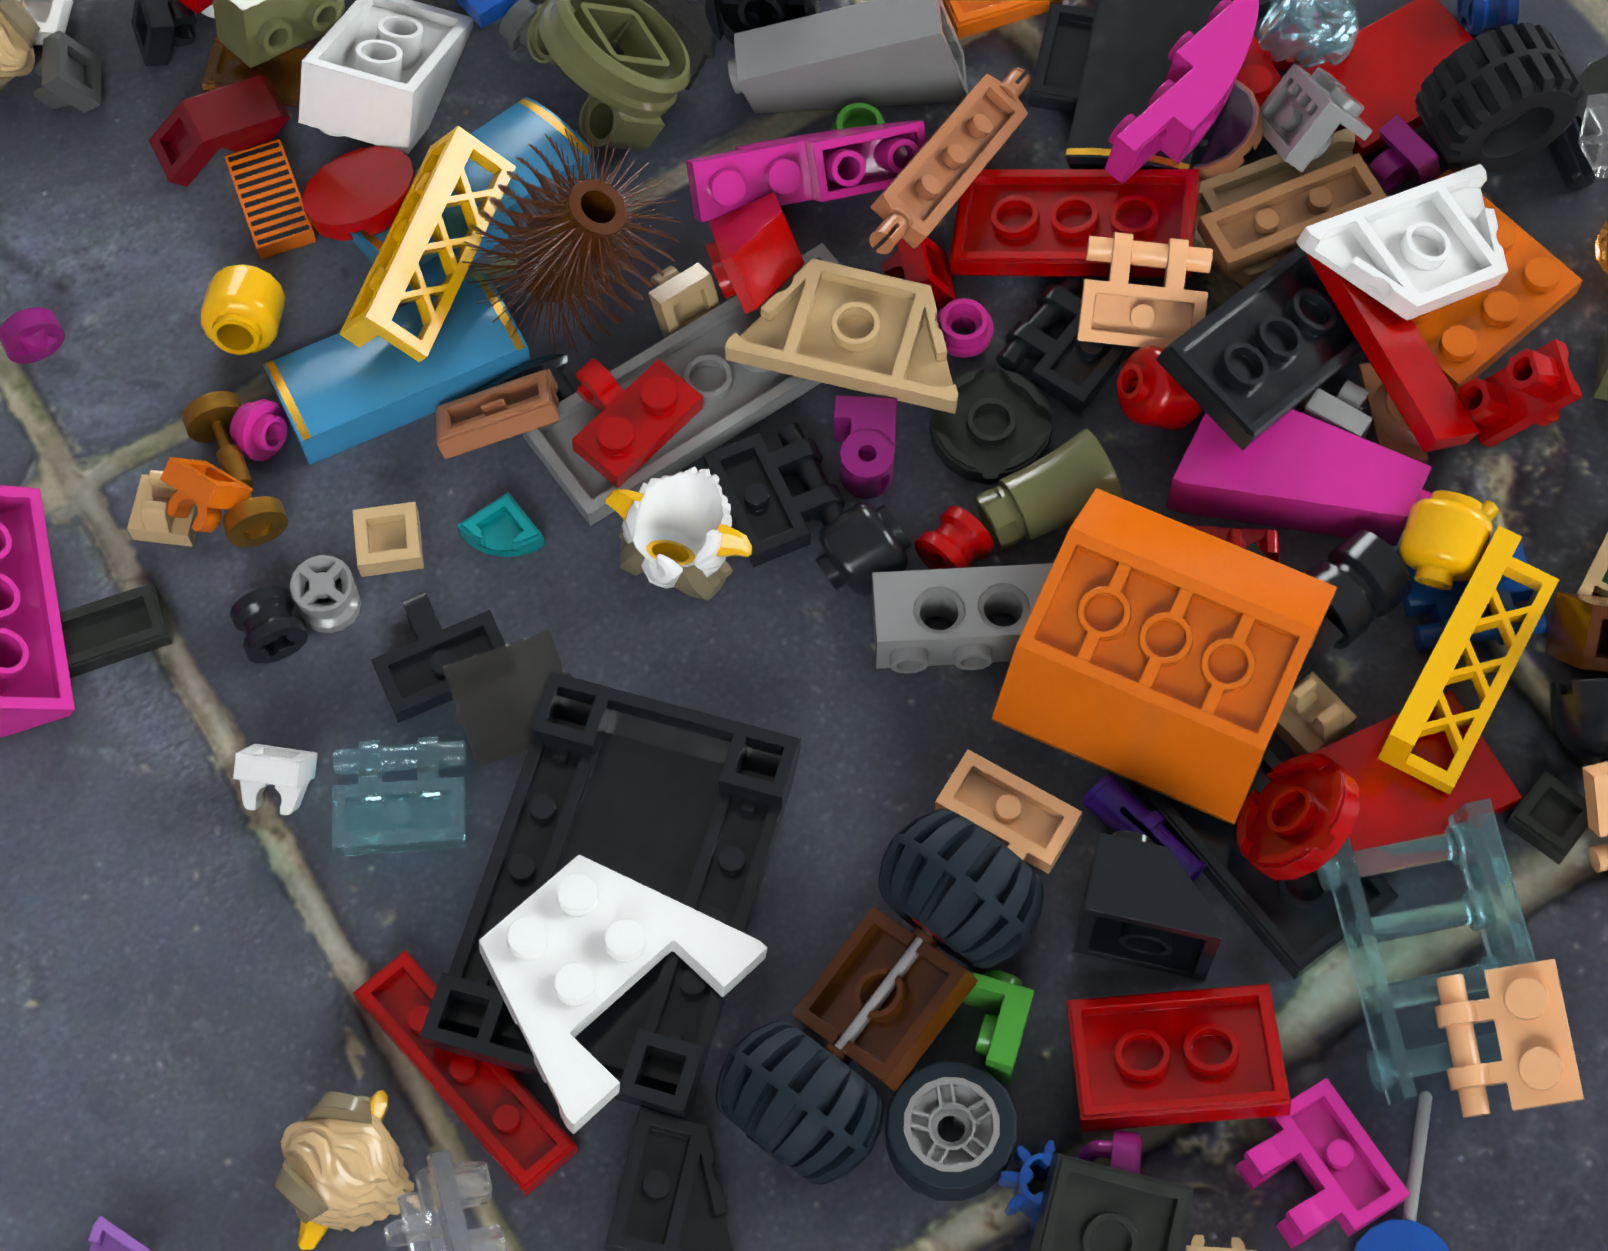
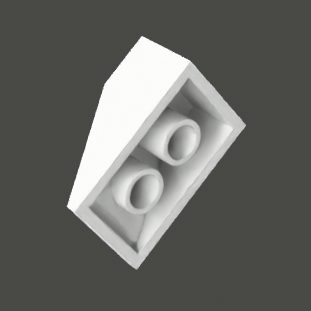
(382, 71)

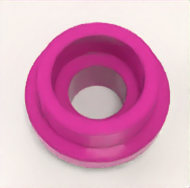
(969, 315)
(259, 429)

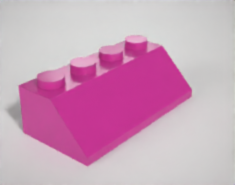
(32, 645)

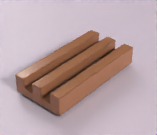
(497, 413)

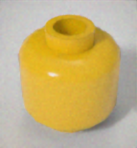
(242, 309)
(1445, 538)

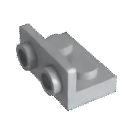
(1305, 114)

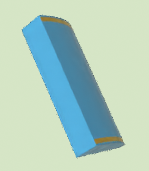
(509, 137)
(354, 394)

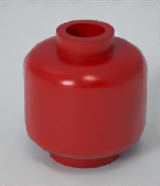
(1152, 395)

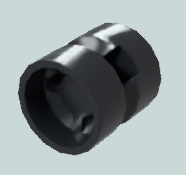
(1368, 583)

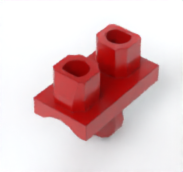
(1521, 394)

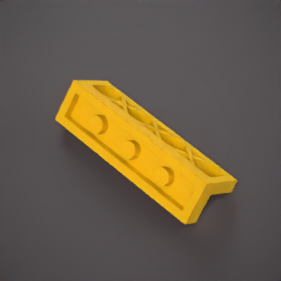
(409, 238)
(1456, 642)

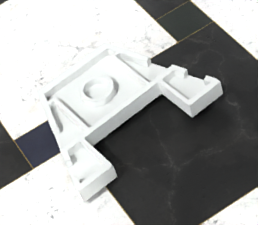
(580, 950)

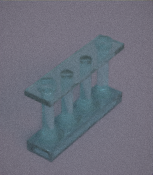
(1486, 906)

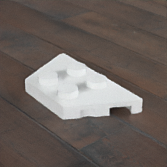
(1415, 245)

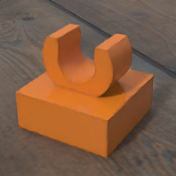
(205, 486)

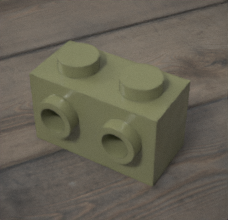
(268, 28)

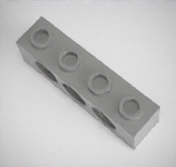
(964, 598)

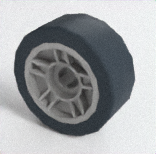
(976, 1106)

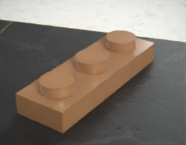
(1276, 217)

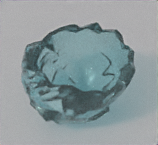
(1309, 30)

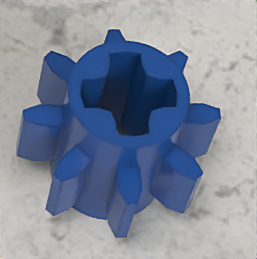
(1020, 1182)

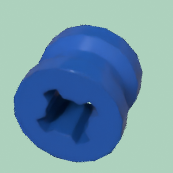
(1486, 14)

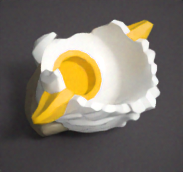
(679, 532)

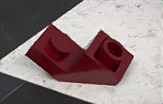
(226, 117)

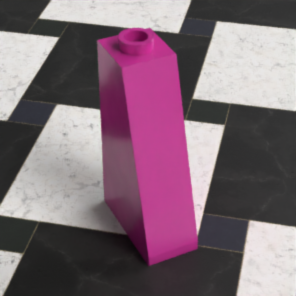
(1299, 479)

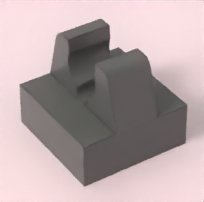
(68, 74)

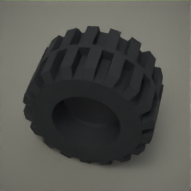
(1499, 98)

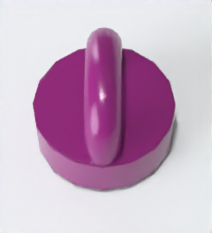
(1123, 1151)

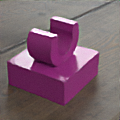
(1403, 157)

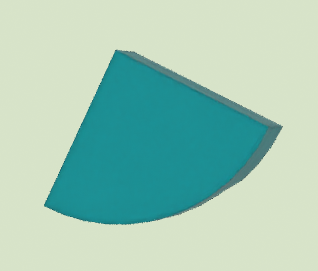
(501, 529)

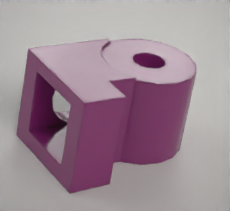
(868, 443)

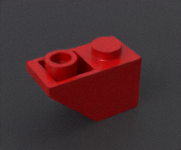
(753, 251)

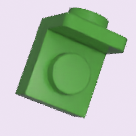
(1001, 1034)

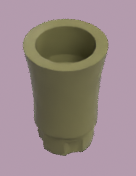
(1047, 492)

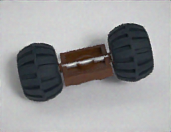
(881, 996)

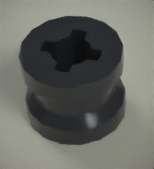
(268, 624)

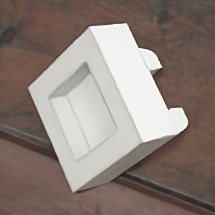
(279, 766)

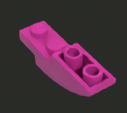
(1192, 94)
(804, 167)

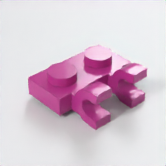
(1336, 1158)

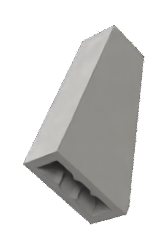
(852, 55)

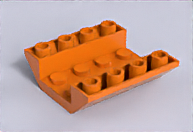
(1162, 654)

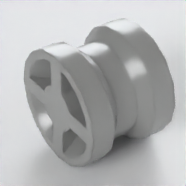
(321, 579)

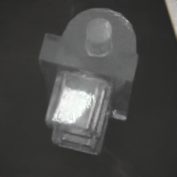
(444, 1193)

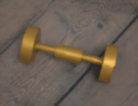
(251, 520)

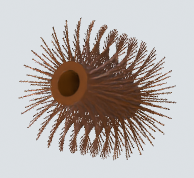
(570, 241)

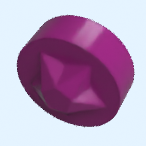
(31, 335)

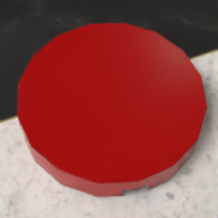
(358, 192)
(1298, 817)

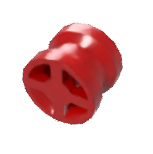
(955, 541)

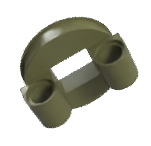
(626, 89)

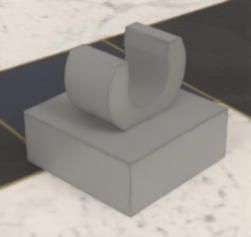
(1341, 411)

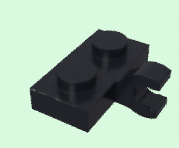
(414, 672)

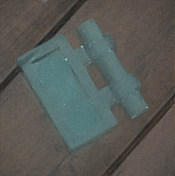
(399, 814)

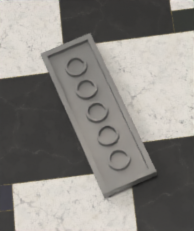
(732, 402)

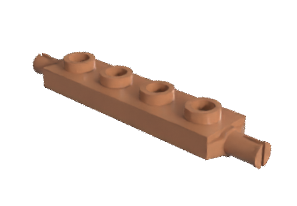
(949, 161)

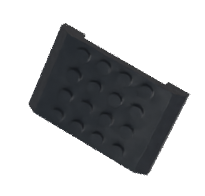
(661, 800)

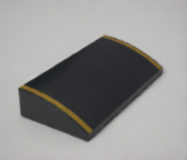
(1125, 70)

